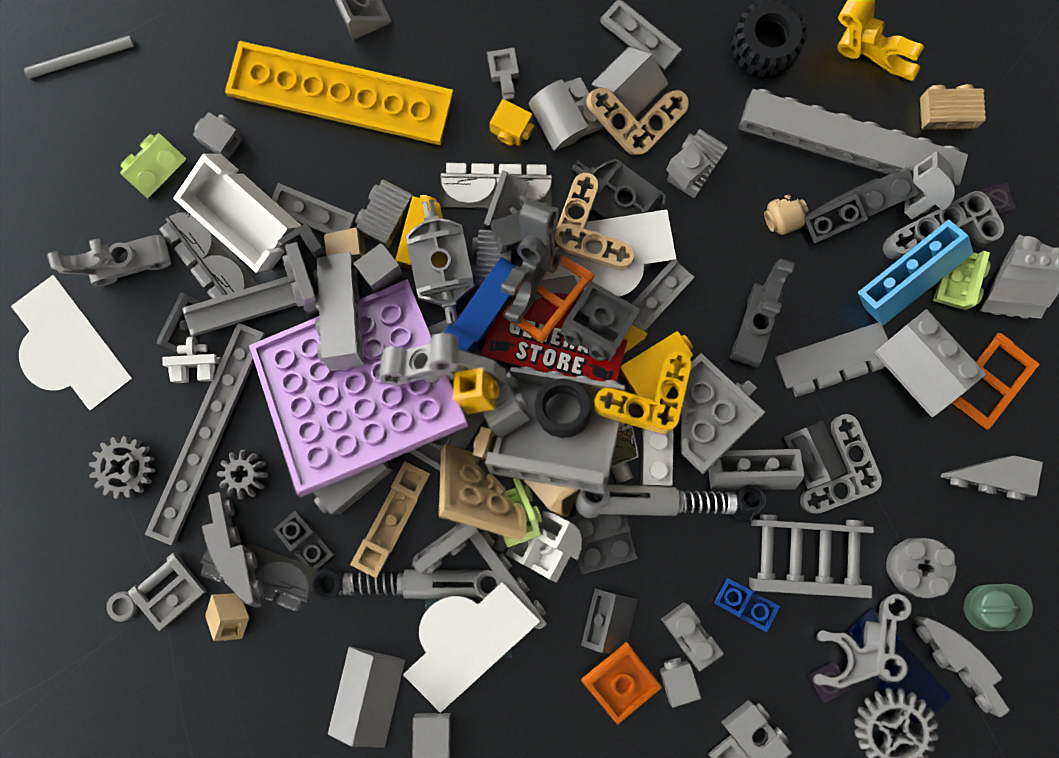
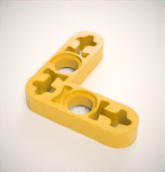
(651, 408)

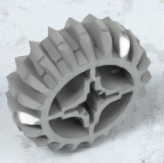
(904, 706)

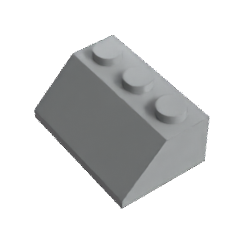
(929, 363)

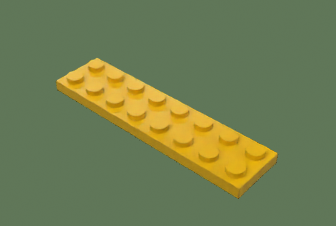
(339, 92)

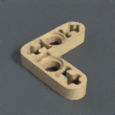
(632, 126)
(577, 228)

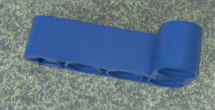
(482, 309)

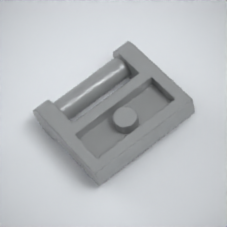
(173, 598)

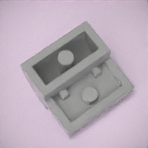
(564, 112)

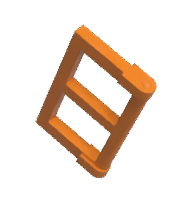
(563, 305)
(1009, 393)

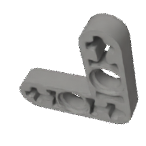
(853, 478)

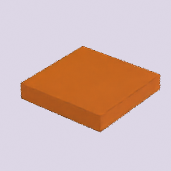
(621, 683)

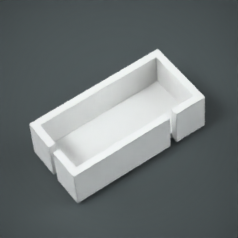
(236, 211)

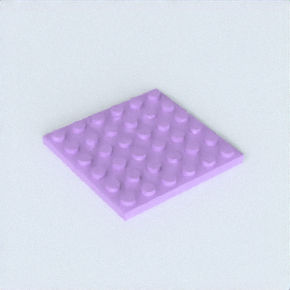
(348, 417)

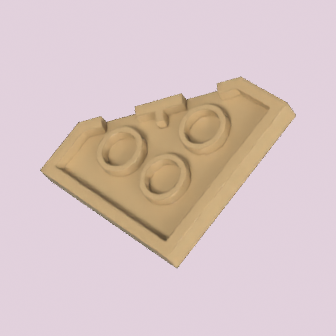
(475, 497)

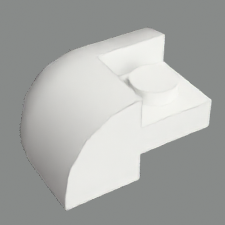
(551, 549)

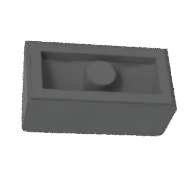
(176, 329)

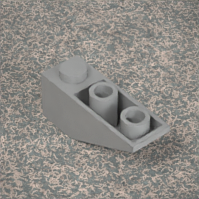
(1008, 474)

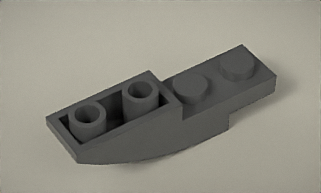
(860, 203)

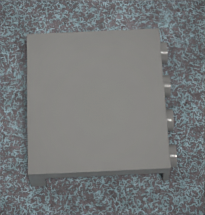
(568, 462)

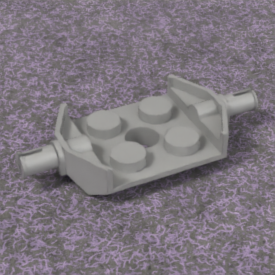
(446, 284)

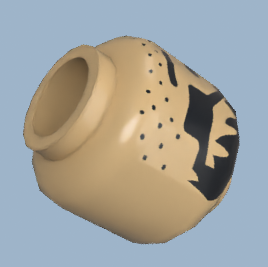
(786, 214)

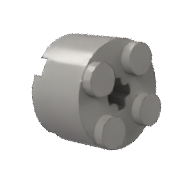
(937, 563)

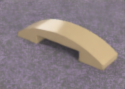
(391, 520)

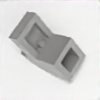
(935, 185)

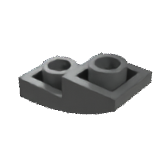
(304, 541)

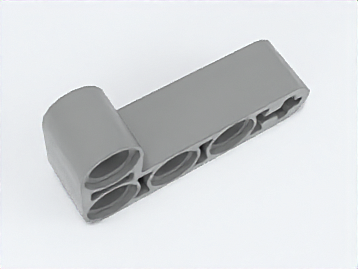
(960, 215)

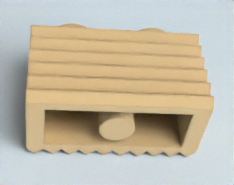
(952, 107)

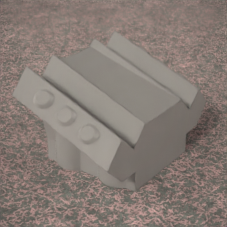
(1025, 280)

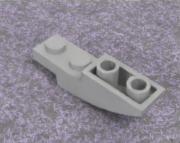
(232, 561)
(958, 654)

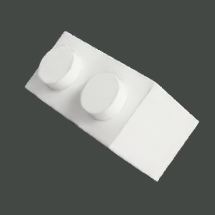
(656, 458)

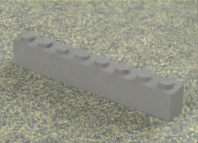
(841, 135)

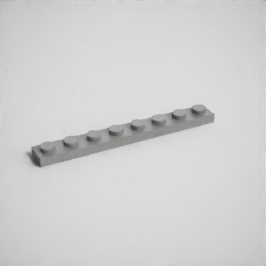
(204, 436)

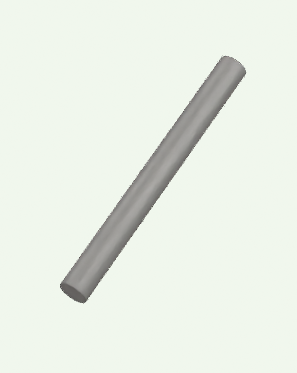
(79, 57)

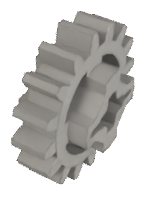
(112, 460)

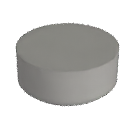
(121, 607)

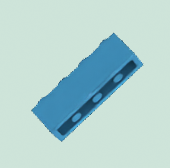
(916, 272)

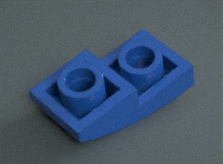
(747, 605)

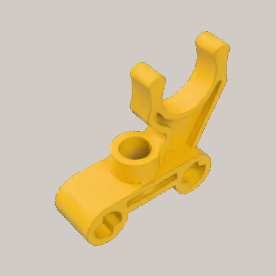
(866, 37)

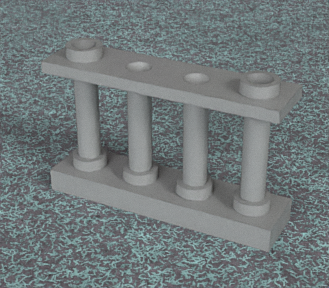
(795, 581)

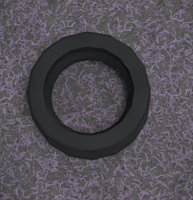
(558, 387)

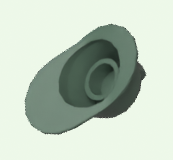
(998, 607)

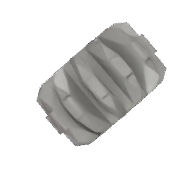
(237, 465)

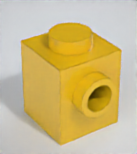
(511, 123)
(475, 390)

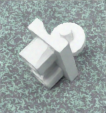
(180, 365)

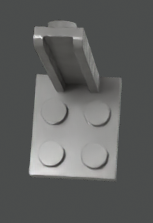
(256, 300)
(455, 540)

